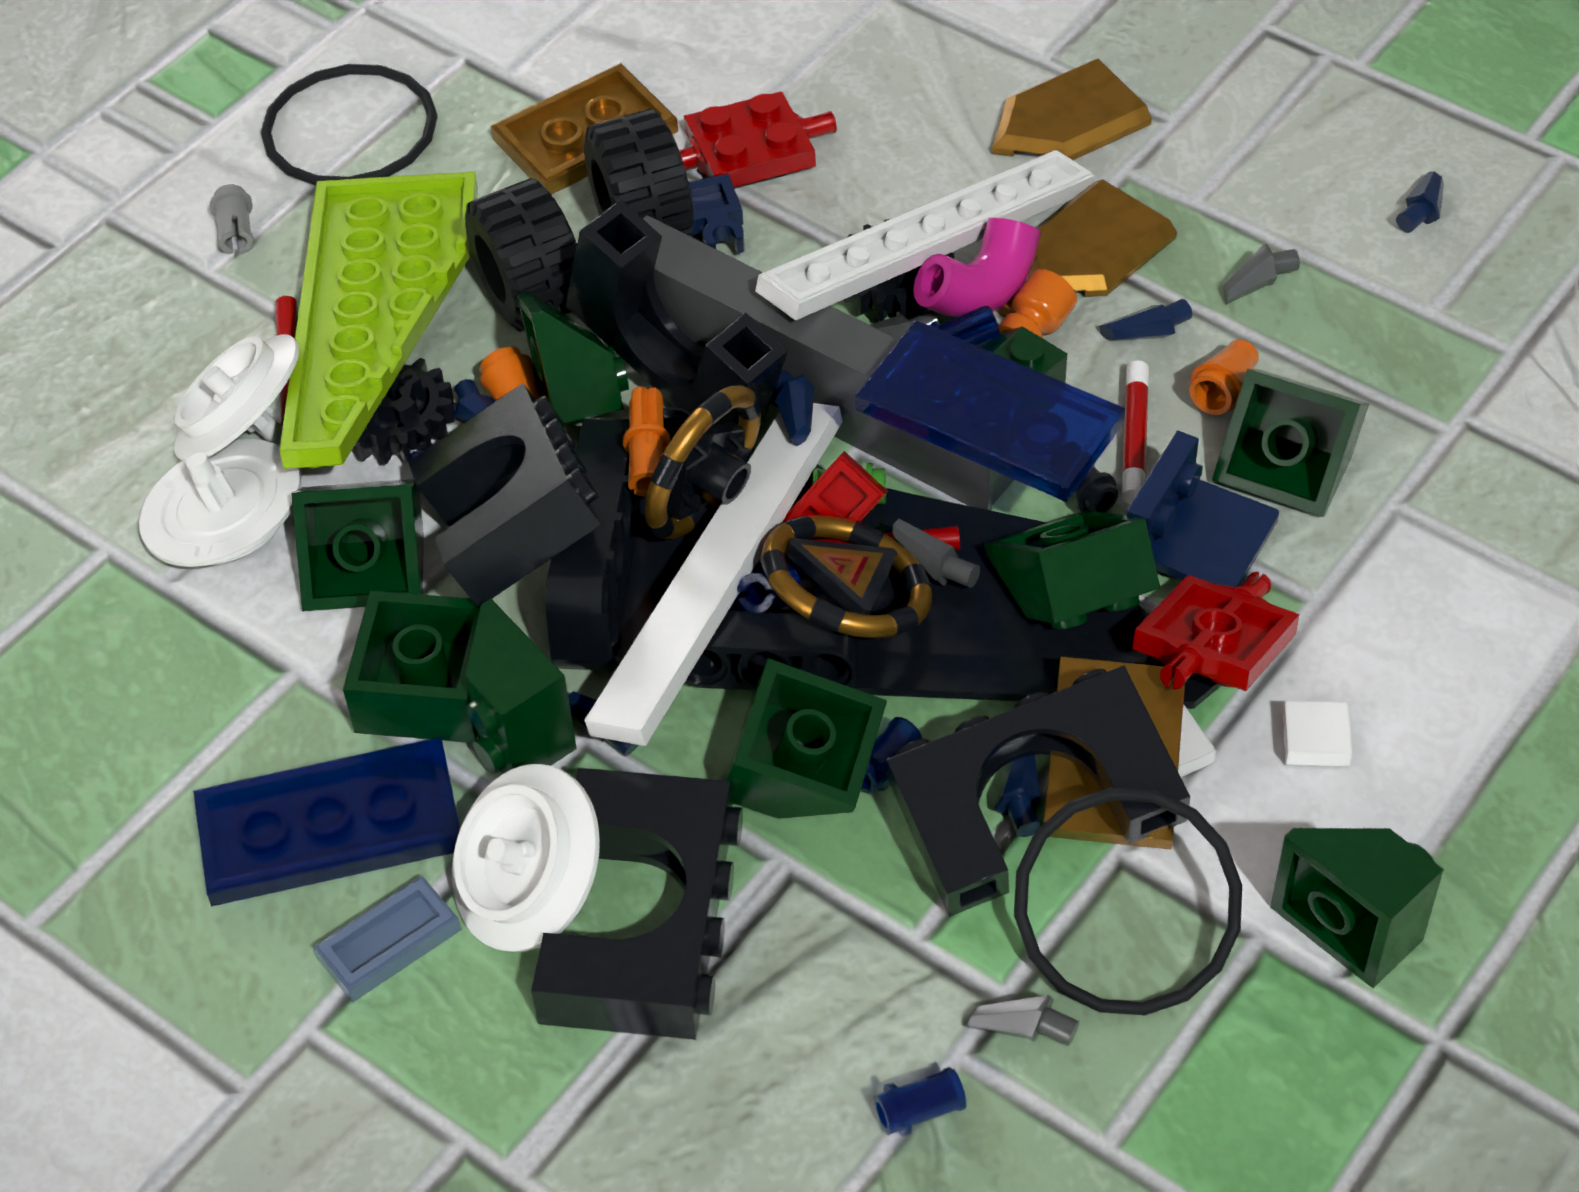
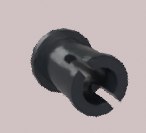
(1096, 492)

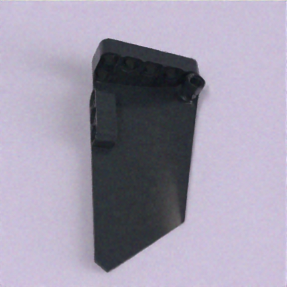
(965, 648)

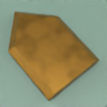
(1071, 114)
(1101, 239)

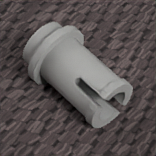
(232, 209)

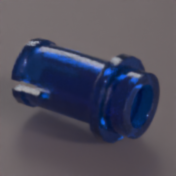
(761, 594)
(887, 743)
(919, 1101)

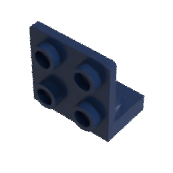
(1197, 524)

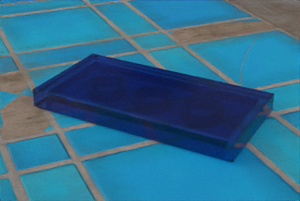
(990, 410)
(326, 821)

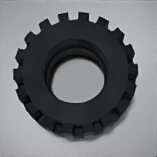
(640, 164)
(520, 247)

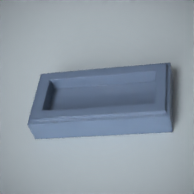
(387, 938)

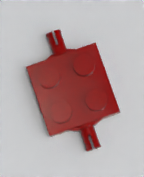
(753, 139)
(1216, 632)

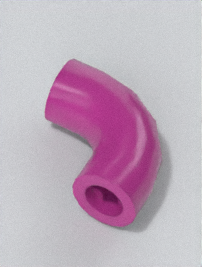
(988, 280)

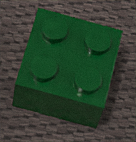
(412, 667)

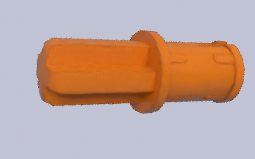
(645, 437)

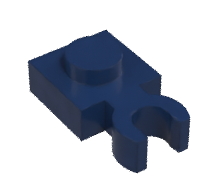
(717, 212)

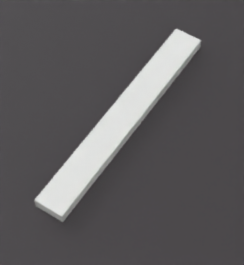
(913, 237)
(708, 584)

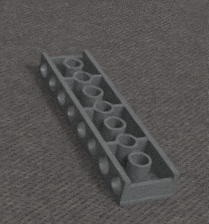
(832, 349)

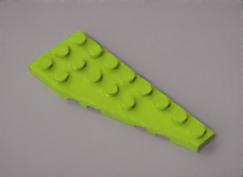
(370, 286)

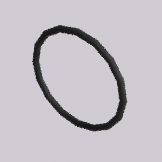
(359, 69)
(1119, 1006)

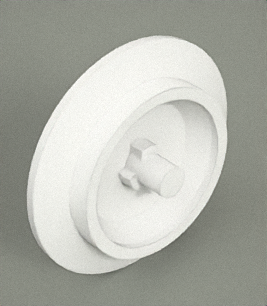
(235, 396)
(219, 504)
(525, 857)

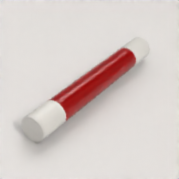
(1135, 429)

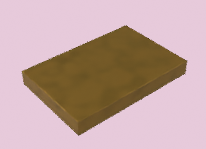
(551, 134)
(1071, 781)

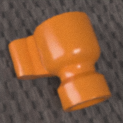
(1039, 304)

